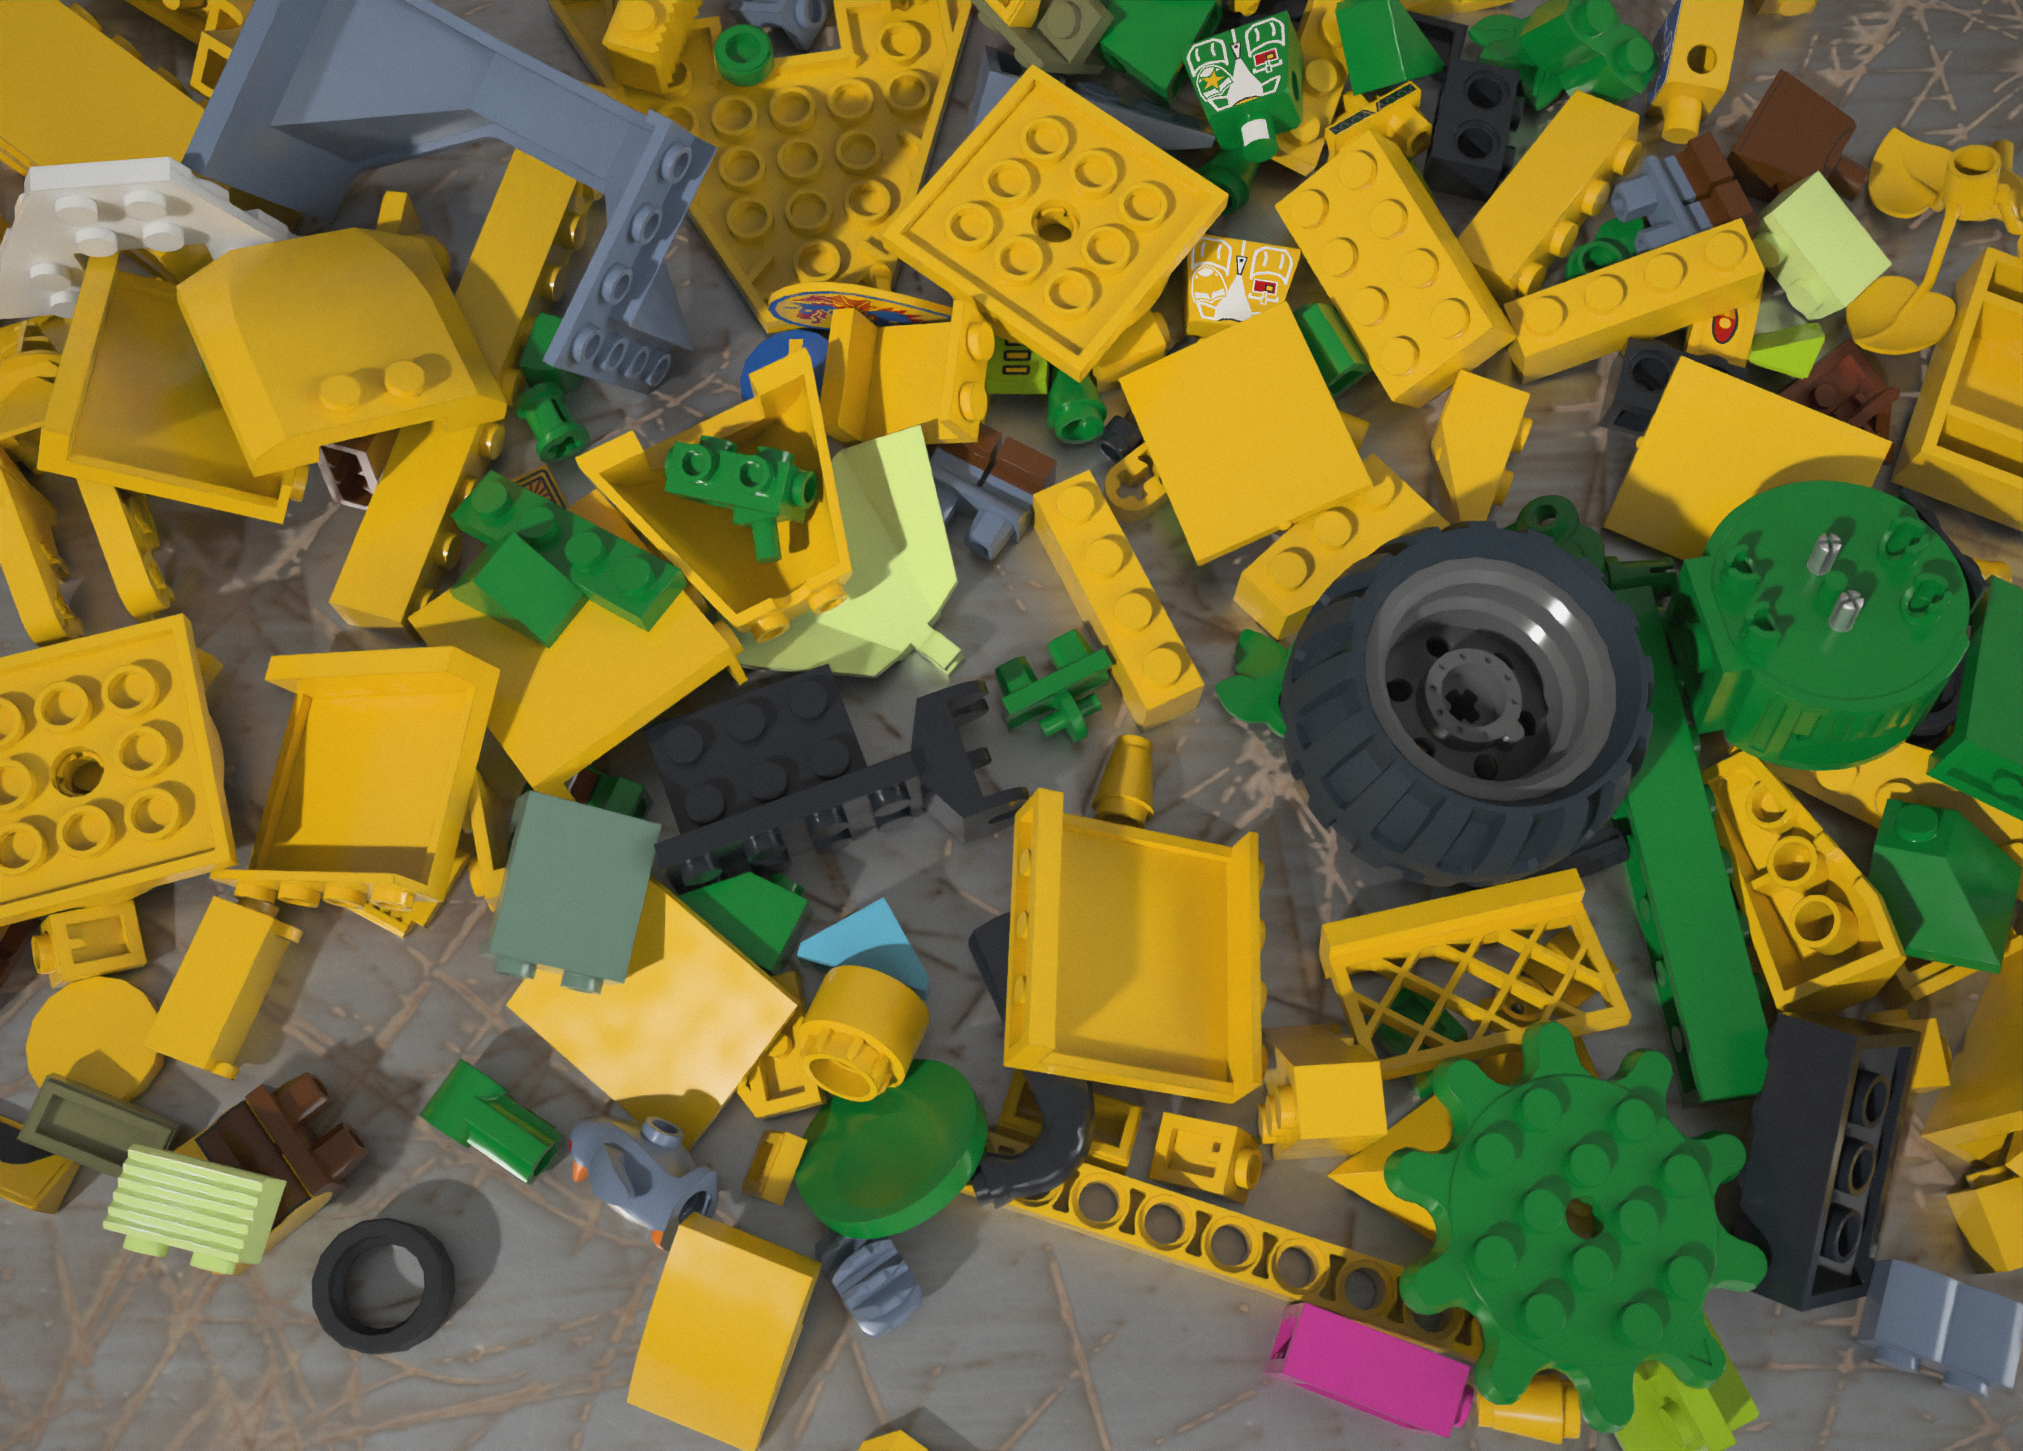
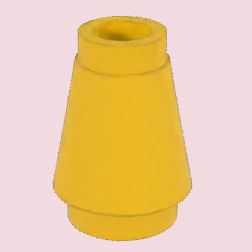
(1126, 784)
(1544, 1412)

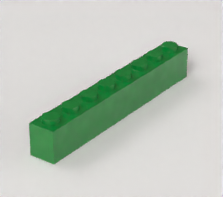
(1684, 897)

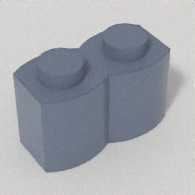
(1944, 1325)

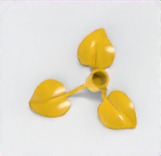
(1904, 182)

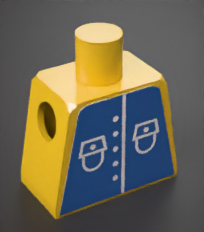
(1694, 65)

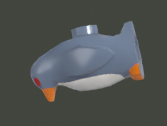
(643, 1172)

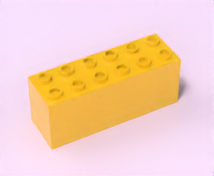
(93, 99)

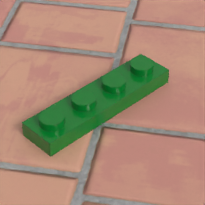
(596, 561)

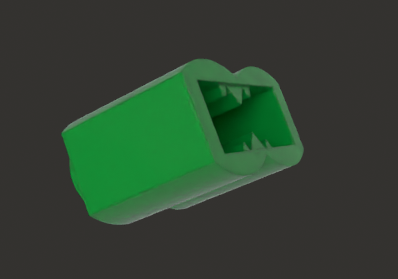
(1589, 49)

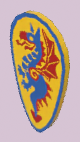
(870, 294)

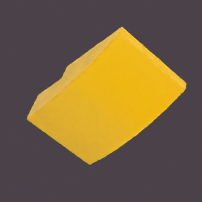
(722, 1331)

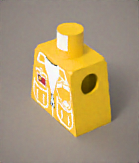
(1233, 281)

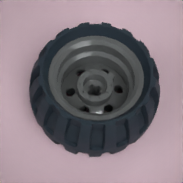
(1521, 640)

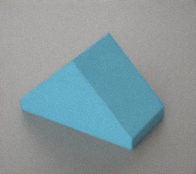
(867, 940)

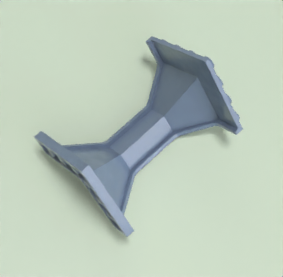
(381, 82)

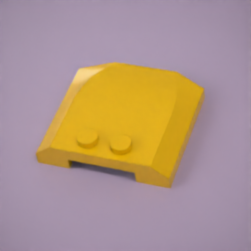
(334, 343)

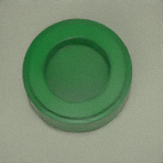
(744, 55)

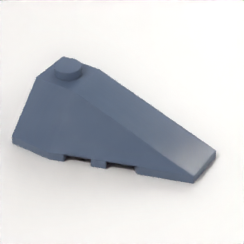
(1154, 122)

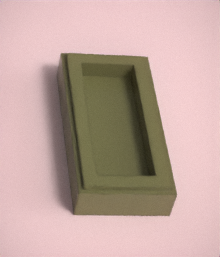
(92, 1125)

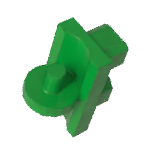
(1077, 674)

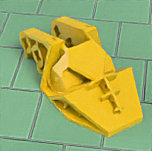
(27, 545)

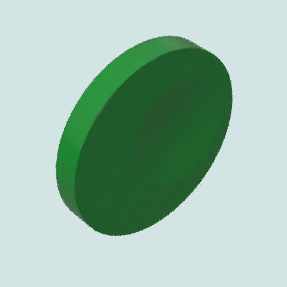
(894, 1157)

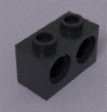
(1465, 128)
(1629, 406)

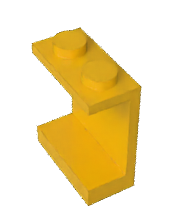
(906, 377)

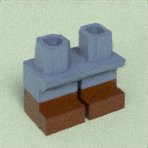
(1683, 195)
(990, 487)

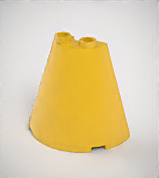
(702, 538)

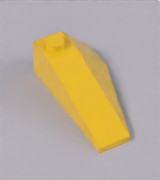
(1806, 904)

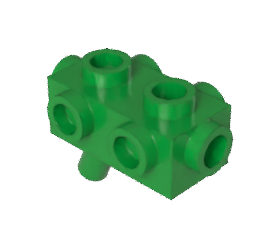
(756, 487)

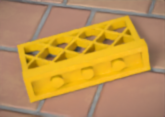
(1468, 922)

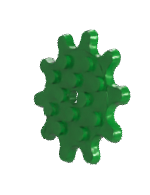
(1519, 1268)

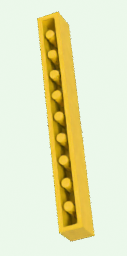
(509, 280)

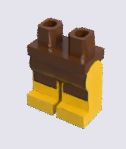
(273, 1138)

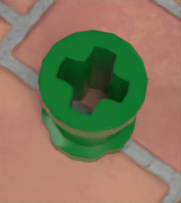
(551, 422)

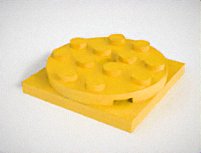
(1068, 163)
(161, 803)

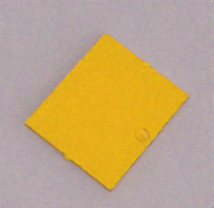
(1244, 434)
(1721, 445)
(678, 1027)

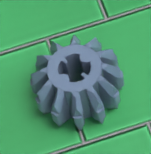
(870, 1281)

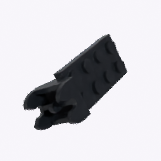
(881, 796)

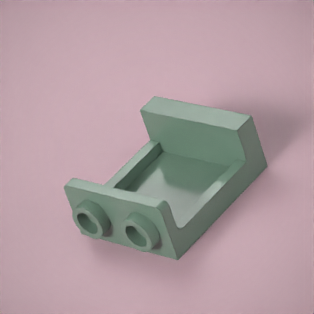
(571, 893)

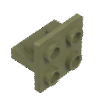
(1059, 37)

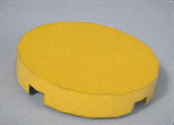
(96, 1037)

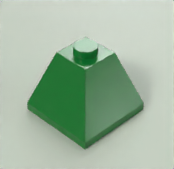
(1944, 885)

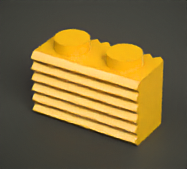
(647, 41)

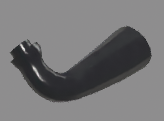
(1063, 1101)

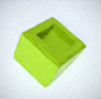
(1788, 349)

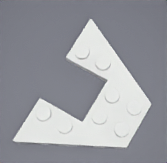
(111, 208)

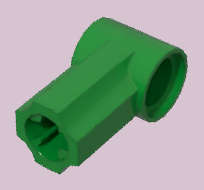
(481, 1114)

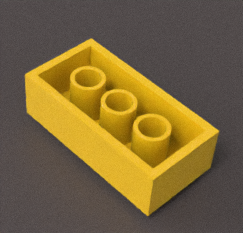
(1394, 270)

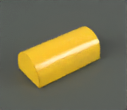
(1113, 1133)

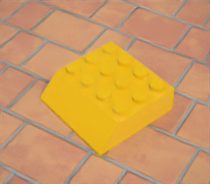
(1969, 411)

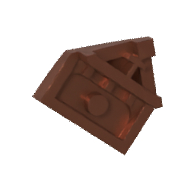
(1847, 390)

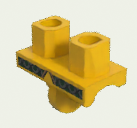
(1392, 116)

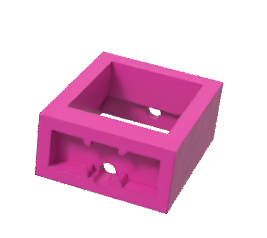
(1370, 1371)

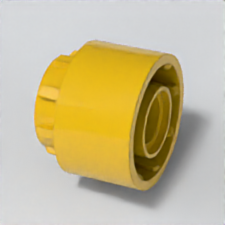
(861, 1032)

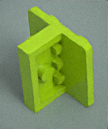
(1686, 1418)

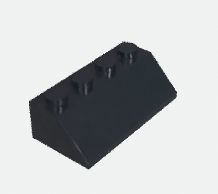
(1823, 1154)

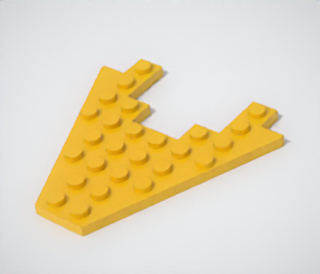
(812, 153)

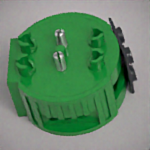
(1821, 623)

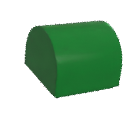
(531, 361)

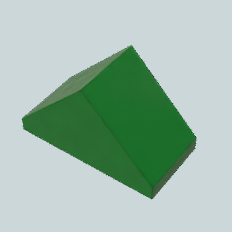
(1383, 45)
(520, 590)

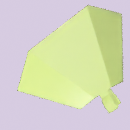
(897, 576)

